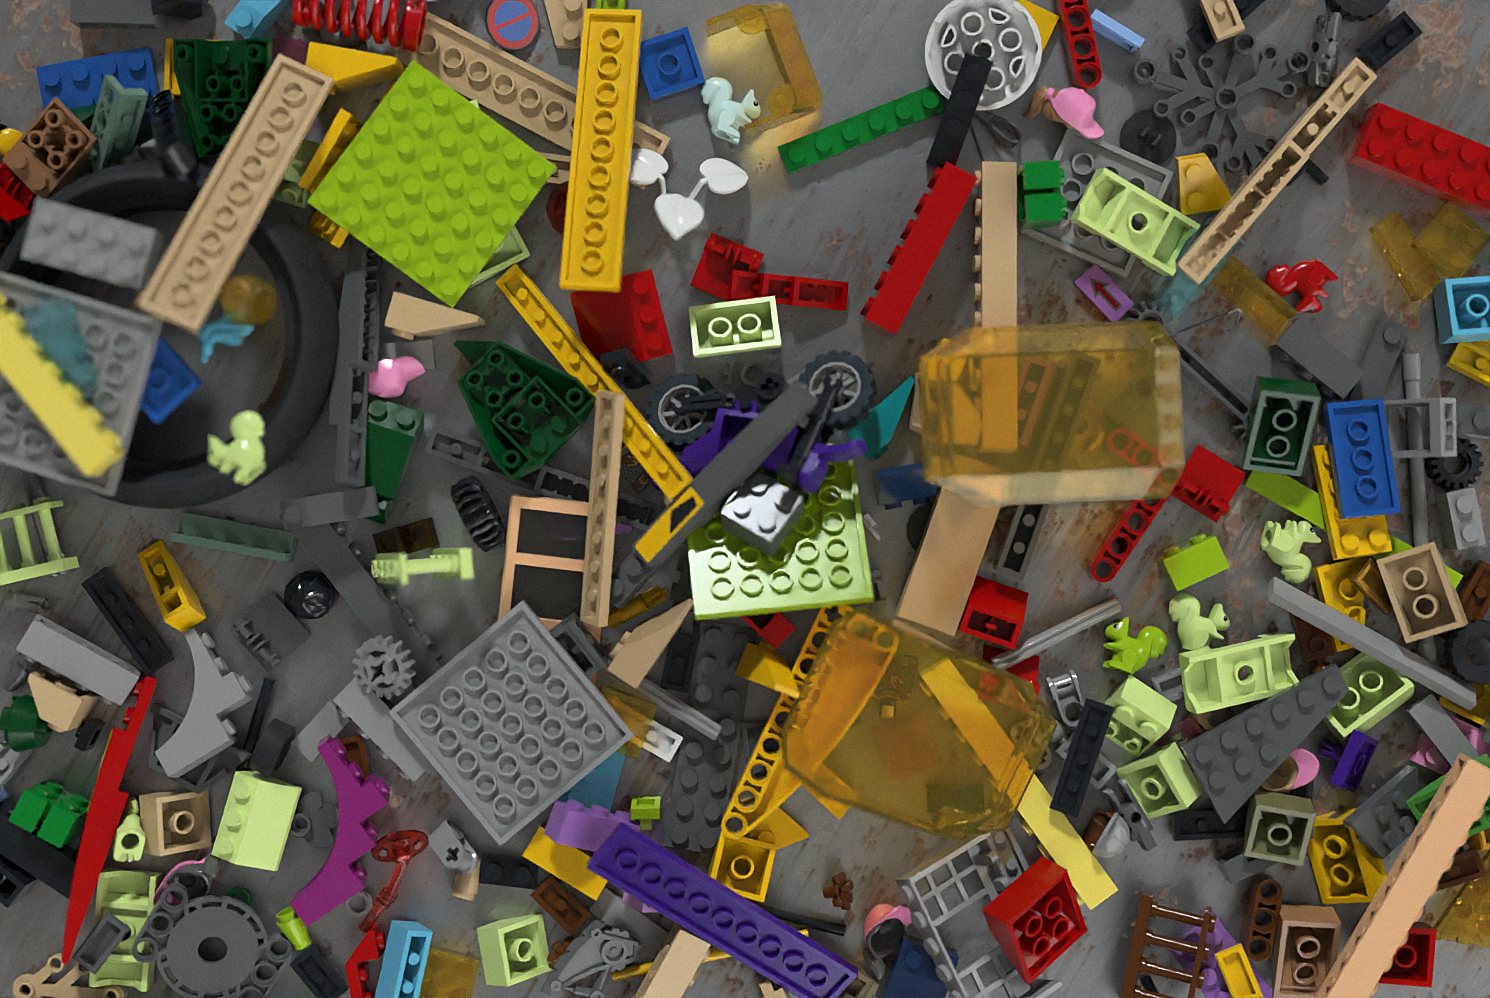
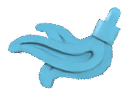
(220, 331)

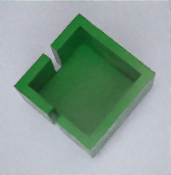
(1039, 194)
(60, 810)

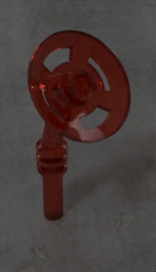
(400, 849)

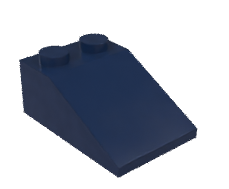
(901, 485)
(914, 971)

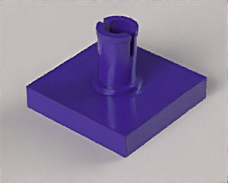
(1351, 760)

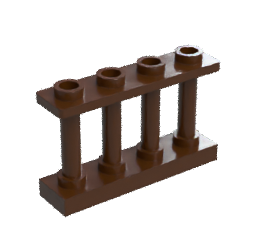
(1144, 937)

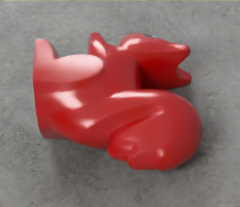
(1304, 277)

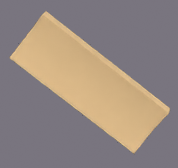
(946, 562)

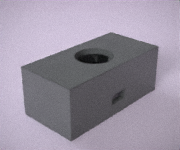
(1238, 867)

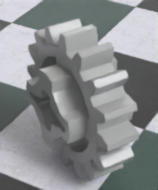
(383, 667)

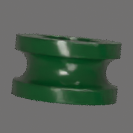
(240, 890)

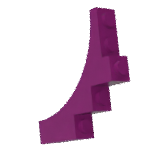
(357, 800)

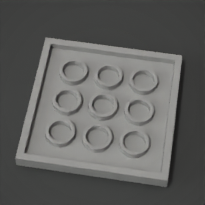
(1080, 160)

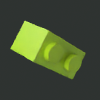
(1192, 562)

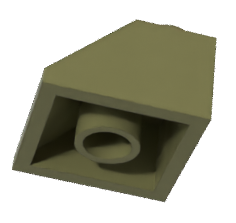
(1278, 827)

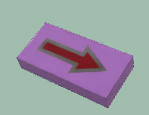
(1103, 293)

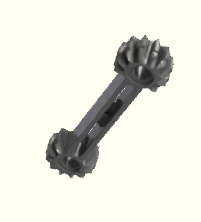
(1199, 371)

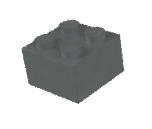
(762, 513)

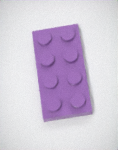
(1214, 982)

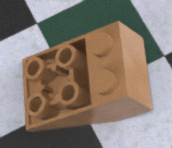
(51, 151)

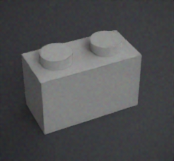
(1460, 518)

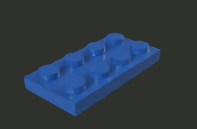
(81, 80)
(1361, 458)

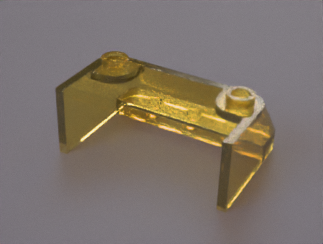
(801, 89)

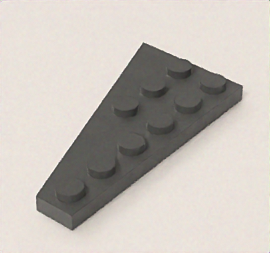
(1249, 747)

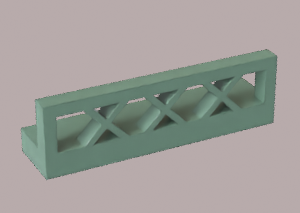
(121, 127)
(235, 537)

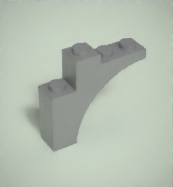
(204, 726)

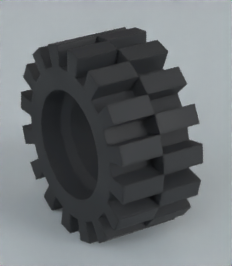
(1465, 476)

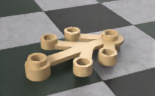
(63, 987)

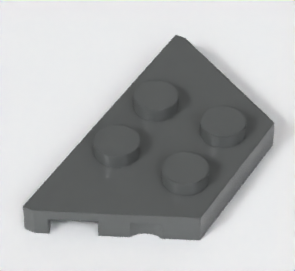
(202, 776)
(1385, 817)

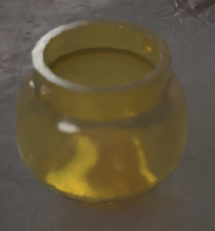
(248, 300)

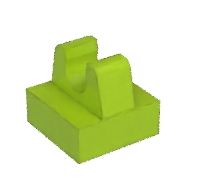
(646, 810)

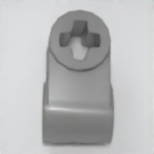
(1065, 695)
(453, 848)

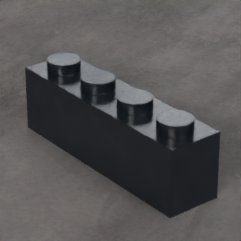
(35, 855)

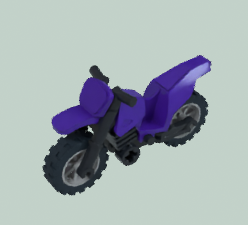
(719, 418)

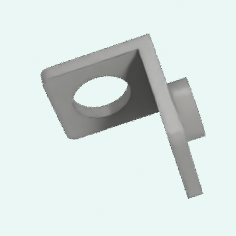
(870, 525)

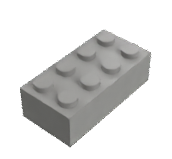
(93, 244)

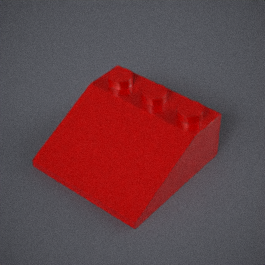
(624, 319)
(1036, 918)

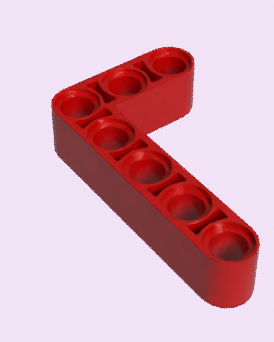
(1079, 35)
(1129, 537)

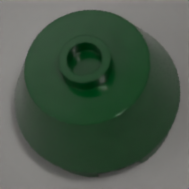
(23, 725)

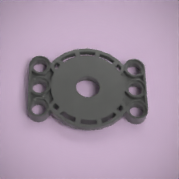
(191, 926)

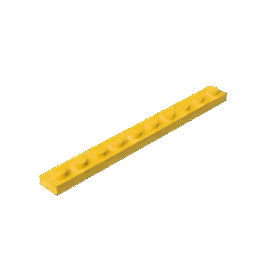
(581, 363)

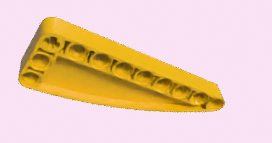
(778, 782)

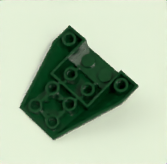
(218, 86)
(523, 407)

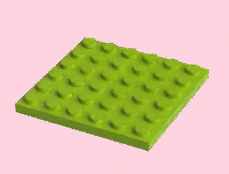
(432, 184)
(814, 567)

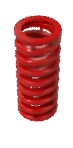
(409, 31)

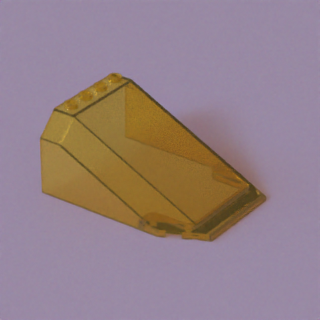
(1053, 413)
(914, 729)

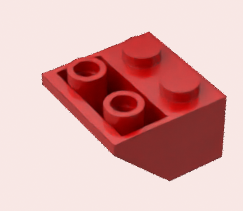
(994, 612)

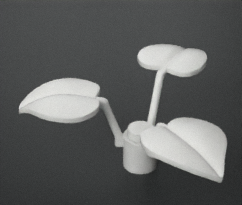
(674, 210)

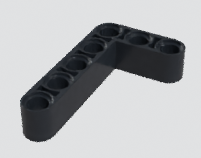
(169, 127)

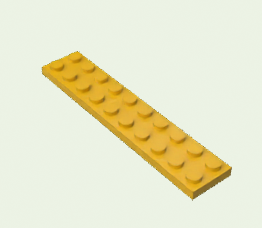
(601, 150)

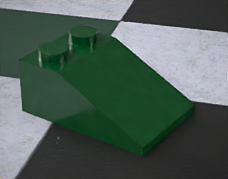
(1280, 425)
(390, 444)

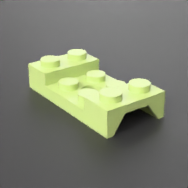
(1108, 211)
(1212, 675)
(130, 899)

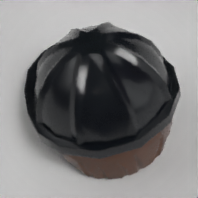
(310, 595)

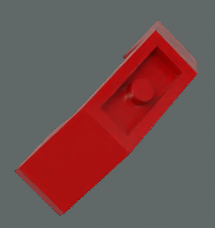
(358, 974)

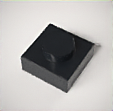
(88, 734)

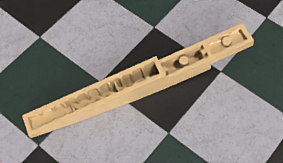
(1275, 171)

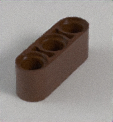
(1265, 930)

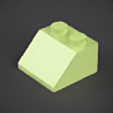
(1161, 781)
(513, 949)

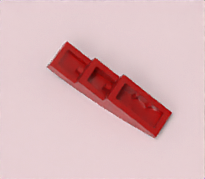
(788, 289)

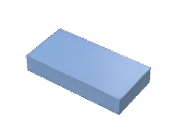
(1115, 32)

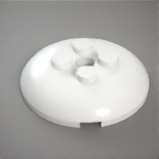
(1000, 25)

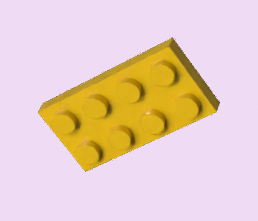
(1346, 536)

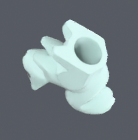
(723, 113)

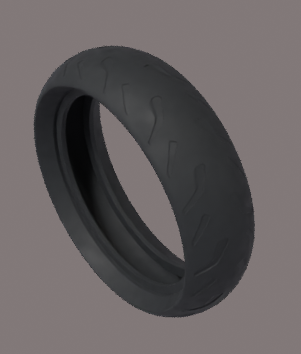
(308, 315)

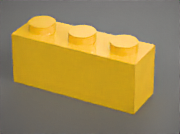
(565, 863)

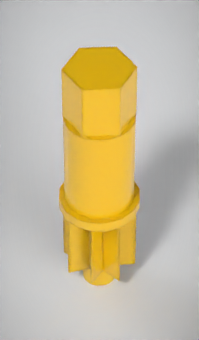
(638, 605)

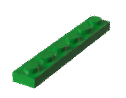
(862, 129)

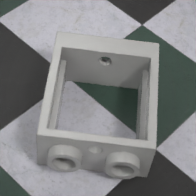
(1442, 426)

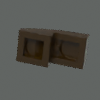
(407, 538)

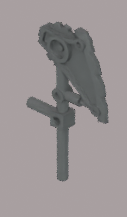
(590, 953)

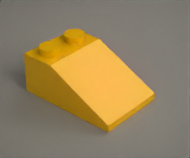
(352, 68)

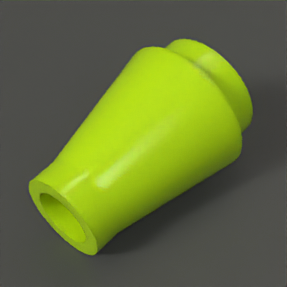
(293, 928)

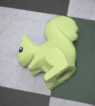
(245, 452)
(1285, 545)
(1192, 629)
(129, 836)

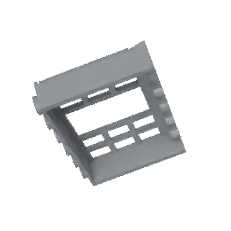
(992, 886)

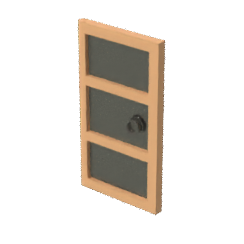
(545, 559)

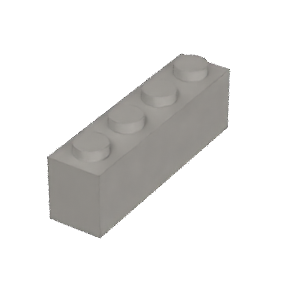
(78, 660)
(374, 721)

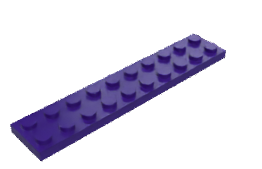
(720, 915)

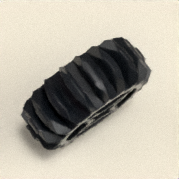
(479, 513)

